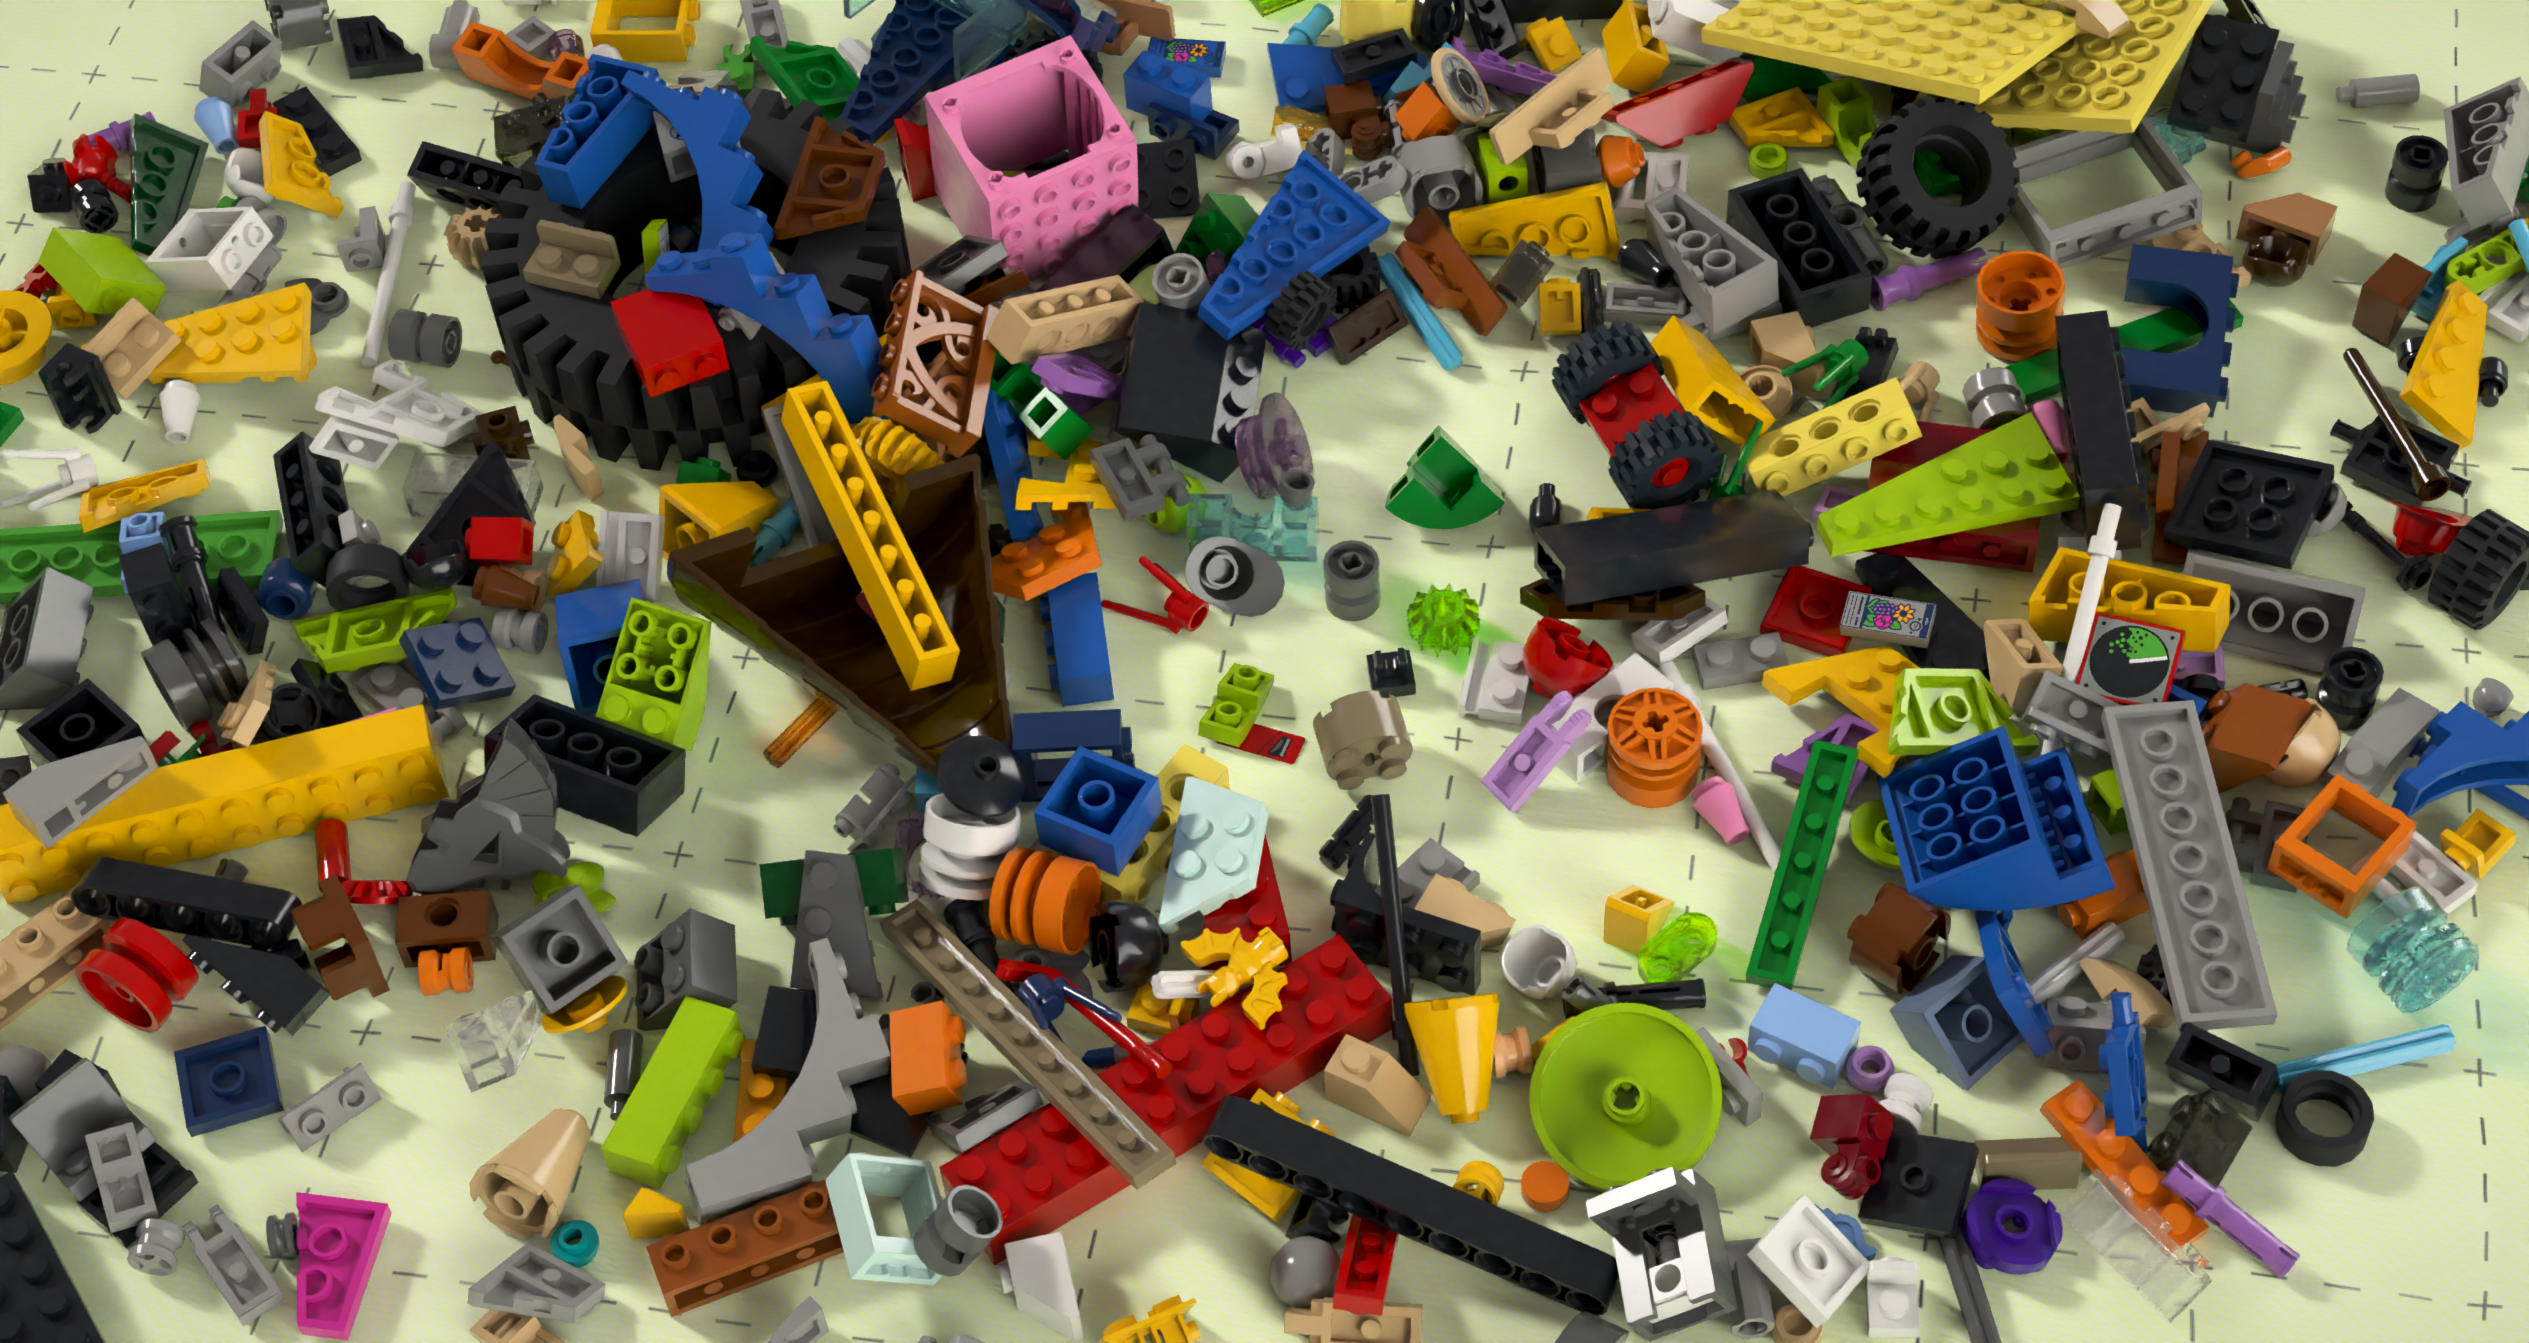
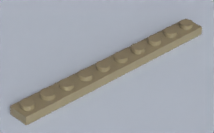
(1034, 1052)

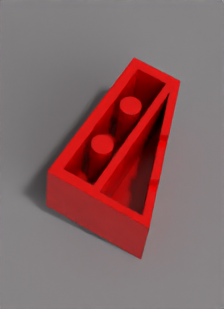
(1253, 911)

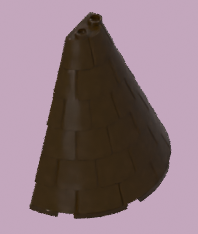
(808, 625)

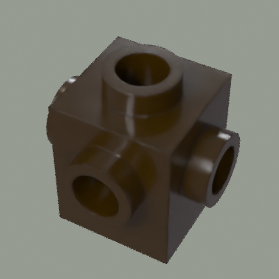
(505, 429)

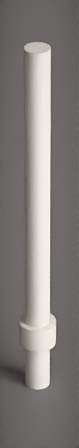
(401, 218)
(2101, 549)
(1725, 769)

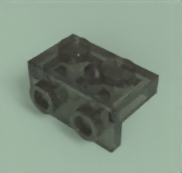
(2202, 1134)

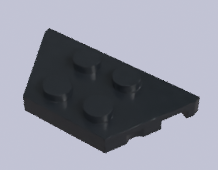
(484, 491)

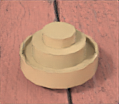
(1770, 388)

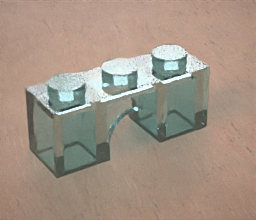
(1284, 533)

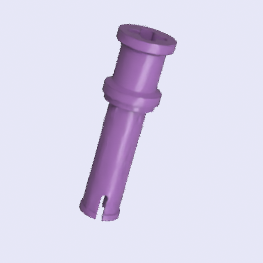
(1911, 281)

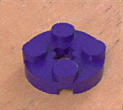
(2000, 1249)

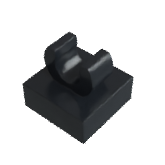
(1391, 673)
(1312, 1220)

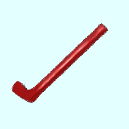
(1019, 971)

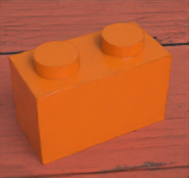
(927, 1058)

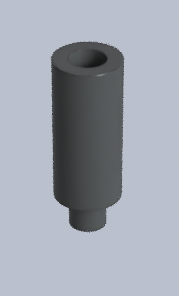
(622, 1068)

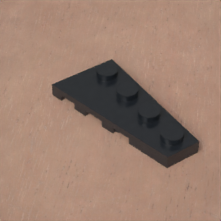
(1954, 639)

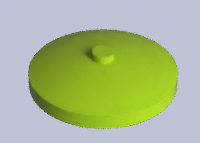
(1625, 1095)

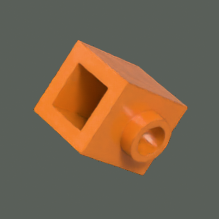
(1425, 115)

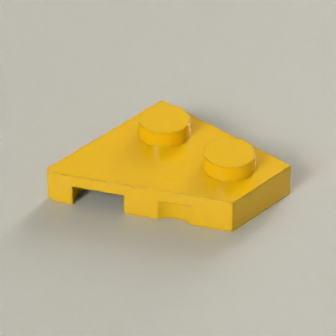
(1782, 120)
(573, 554)

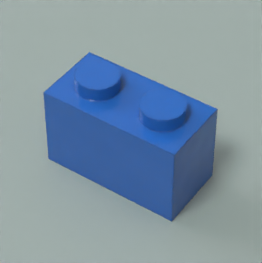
(1167, 84)

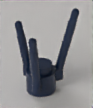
(1047, 1003)

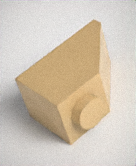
(2016, 660)
(1374, 1086)

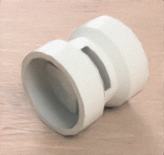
(1907, 1099)

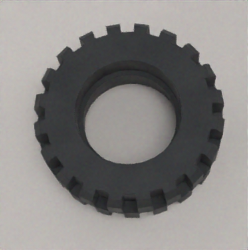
(1973, 150)

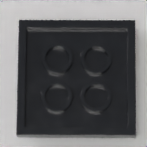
(2249, 504)

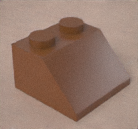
(2249, 732)

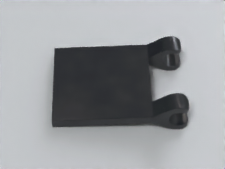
(882, 1118)

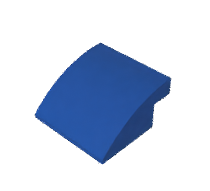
(1994, 830)

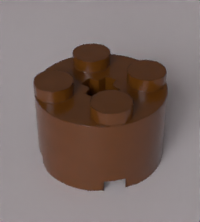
(1898, 938)

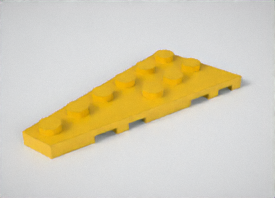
(243, 339)

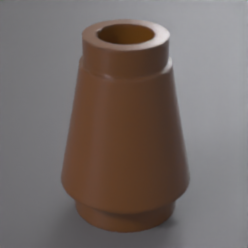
(503, 589)

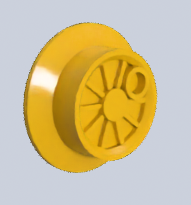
(23, 335)

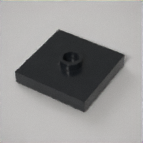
(1921, 1185)

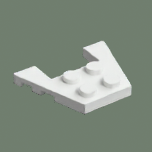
(408, 411)

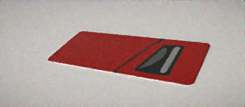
(1271, 744)

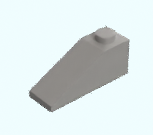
(2383, 742)
(73, 789)

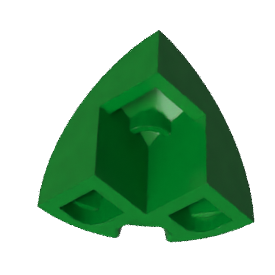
(1443, 487)

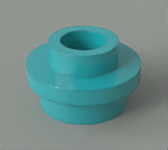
(580, 1253)

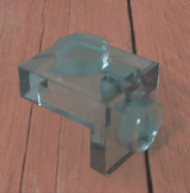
(2181, 142)

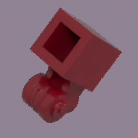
(1856, 1136)

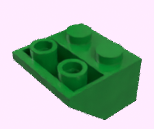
(1218, 223)

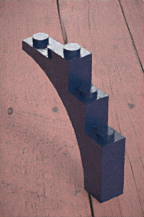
(1085, 20)

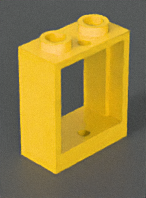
(646, 44)

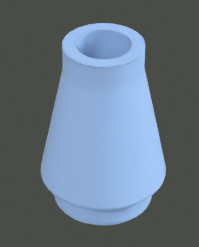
(217, 123)

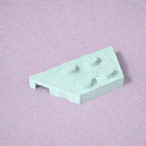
(1212, 851)

